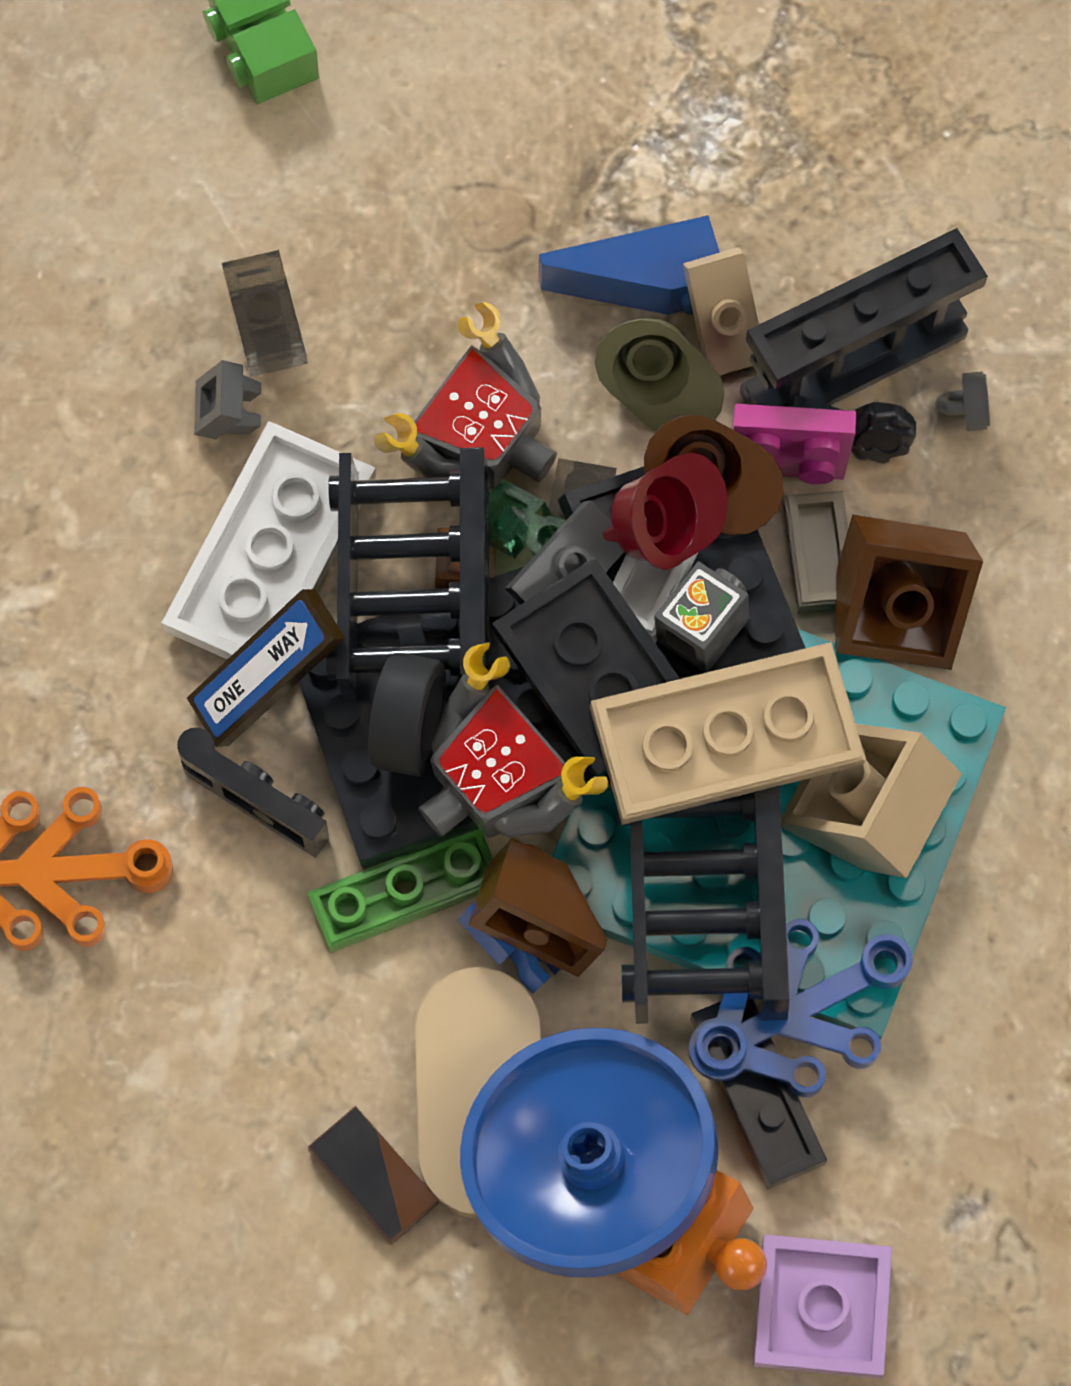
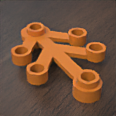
(40, 869)

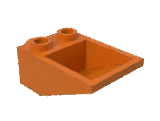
(703, 1249)

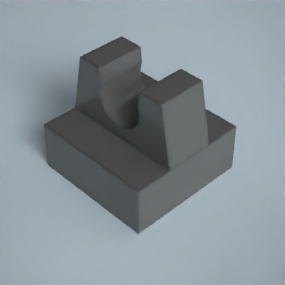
(220, 401)

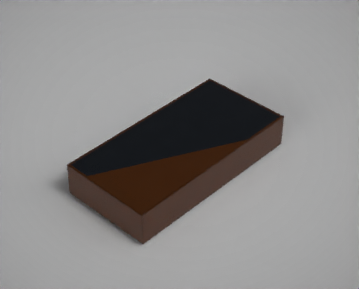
(373, 1175)

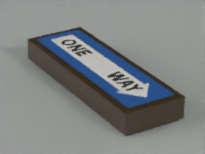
(266, 667)

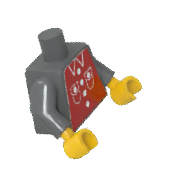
(480, 404)
(498, 762)

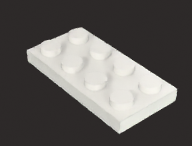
(264, 544)

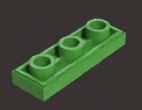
(370, 905)

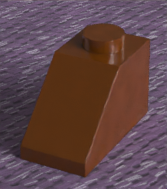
(538, 908)

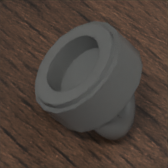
(970, 401)

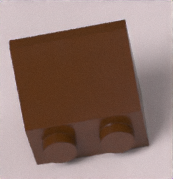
(904, 591)

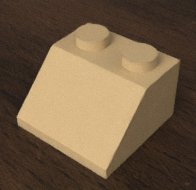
(879, 810)

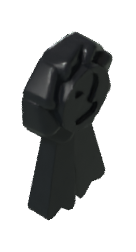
(880, 431)

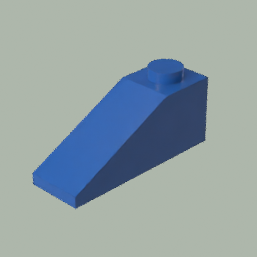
(632, 269)

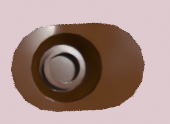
(747, 469)

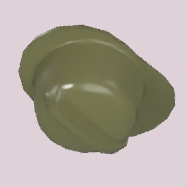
(657, 372)

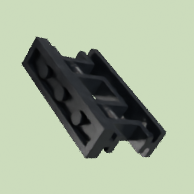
(865, 326)

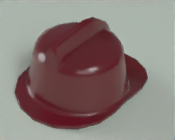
(670, 511)

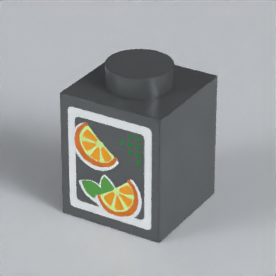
(703, 615)

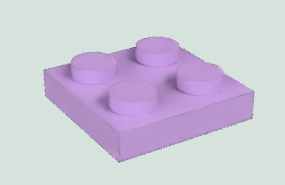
(823, 1307)

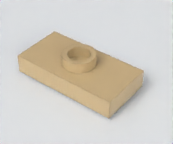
(722, 308)

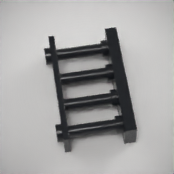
(464, 544)
(760, 919)

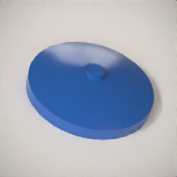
(589, 1152)

